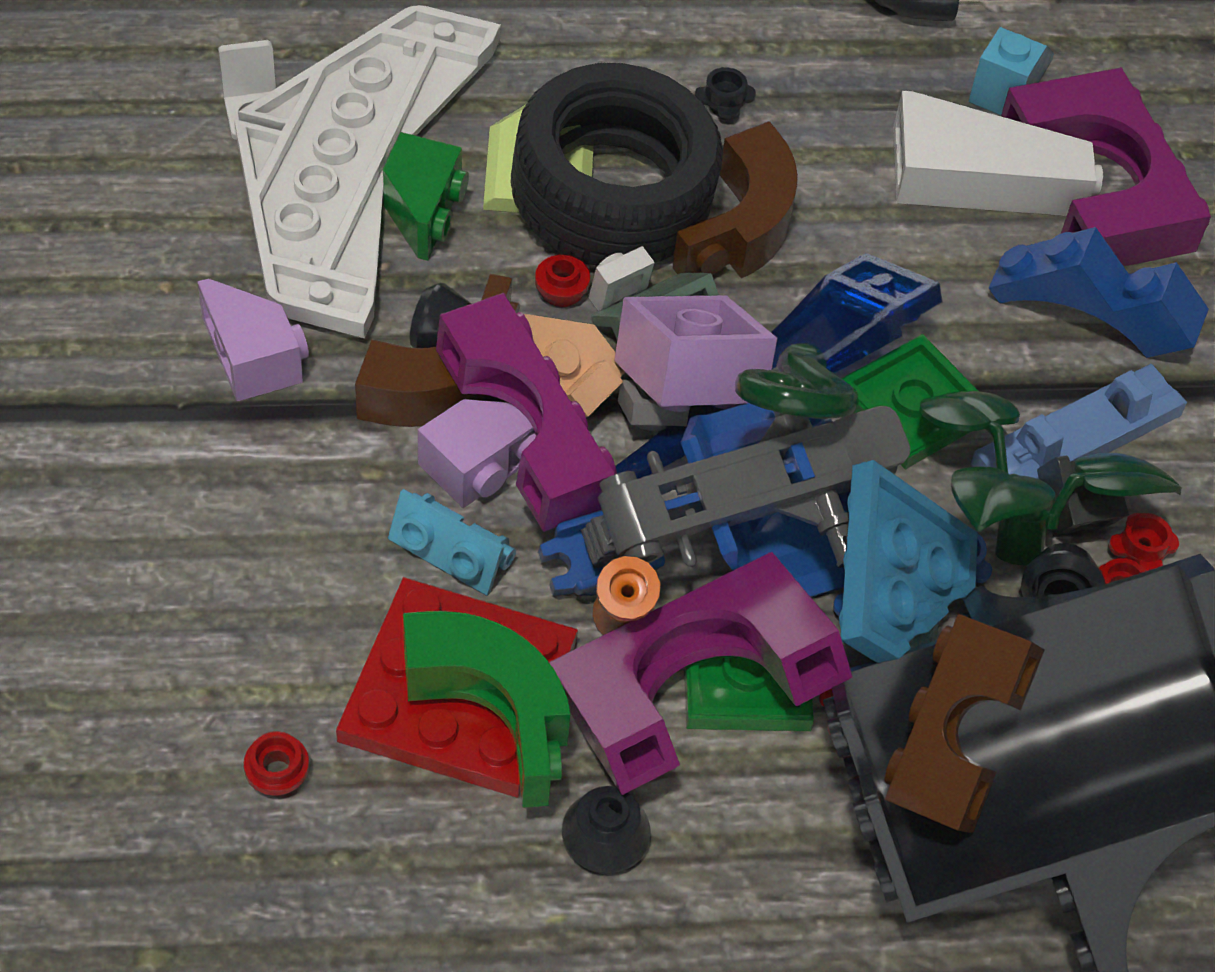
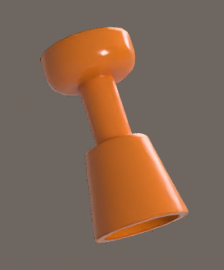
(625, 593)

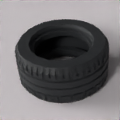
(627, 110)

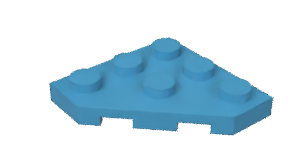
(899, 563)

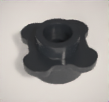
(726, 92)

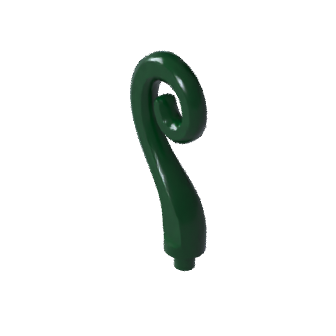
(806, 392)

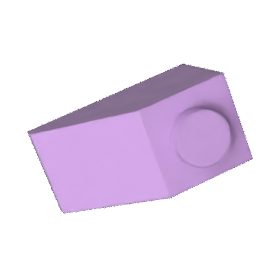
(252, 340)

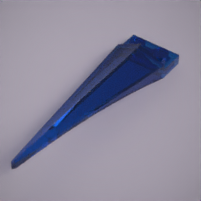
(843, 315)

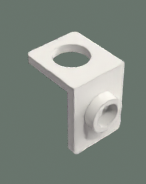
(245, 75)

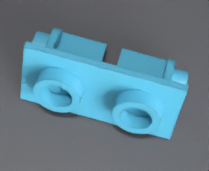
(447, 542)

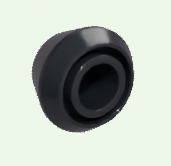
(425, 321)
(1059, 571)
(606, 830)

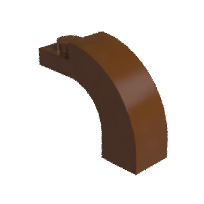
(764, 180)
(413, 384)

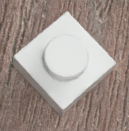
(620, 277)

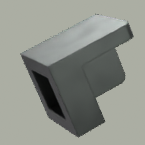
(1084, 508)

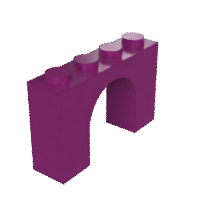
(1142, 223)
(745, 613)

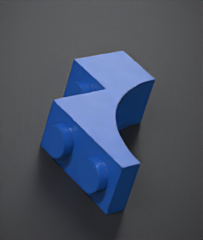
(1080, 270)

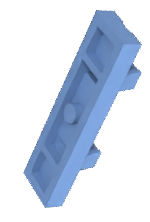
(1091, 425)

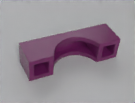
(494, 354)

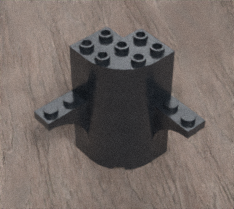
(1091, 774)

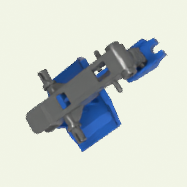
(759, 484)

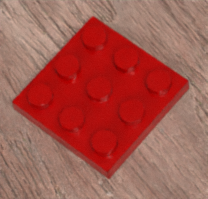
(446, 733)

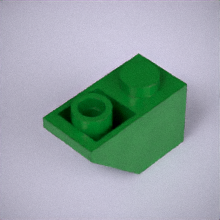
(420, 188)

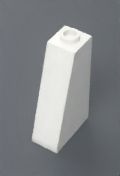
(986, 161)

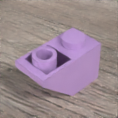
(474, 447)

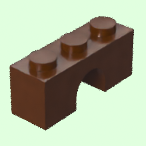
(972, 668)

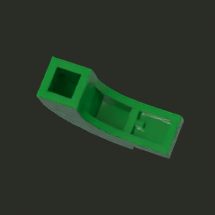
(501, 670)

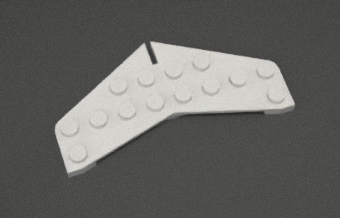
(320, 153)

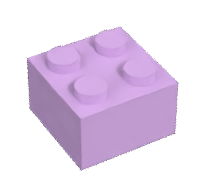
(690, 348)

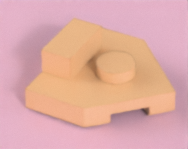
(581, 358)

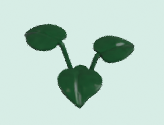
(1018, 501)

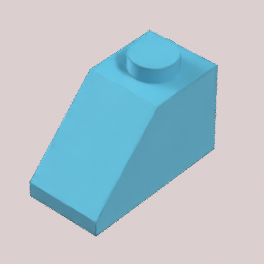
(1007, 63)

